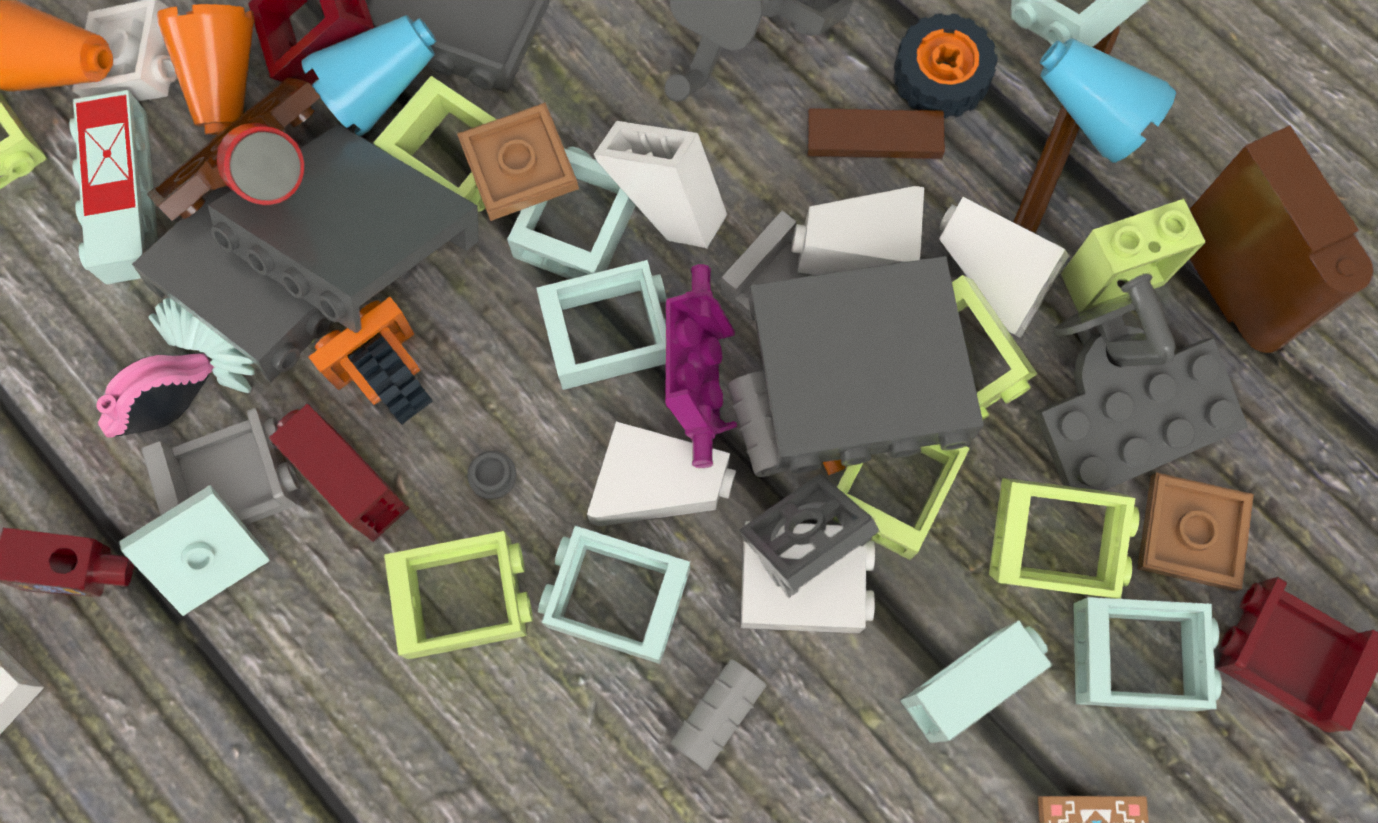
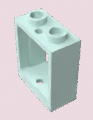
(1057, 22)
(560, 256)
(595, 288)
(570, 558)
(1092, 653)
(977, 682)

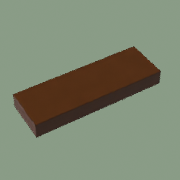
(875, 133)

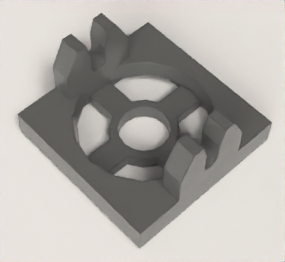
(795, 508)

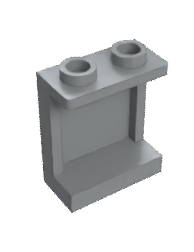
(763, 262)
(234, 461)

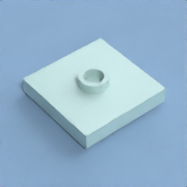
(194, 550)

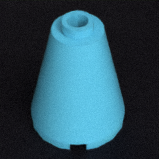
(370, 70)
(1105, 96)

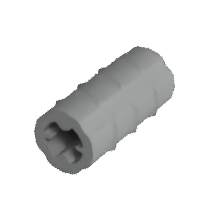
(756, 422)
(718, 714)

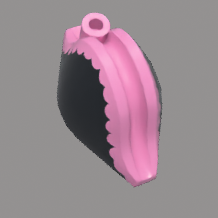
(151, 393)

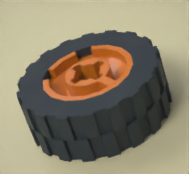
(940, 87)

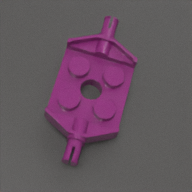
(692, 364)

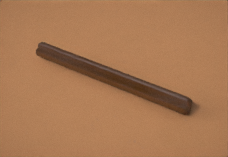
(1053, 159)

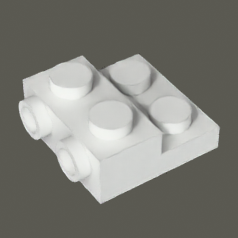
(137, 51)

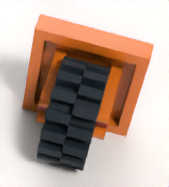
(375, 360)

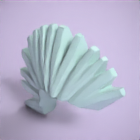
(187, 332)

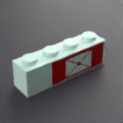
(113, 184)

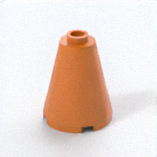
(47, 51)
(210, 60)

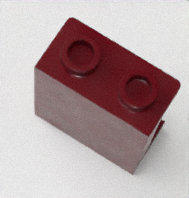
(1300, 657)

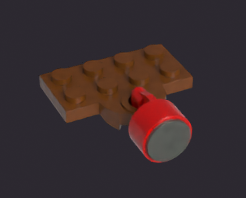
(247, 156)

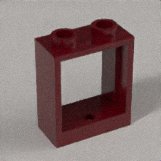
(278, 41)
(338, 472)

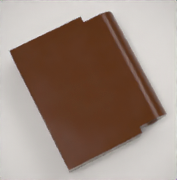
(1277, 243)

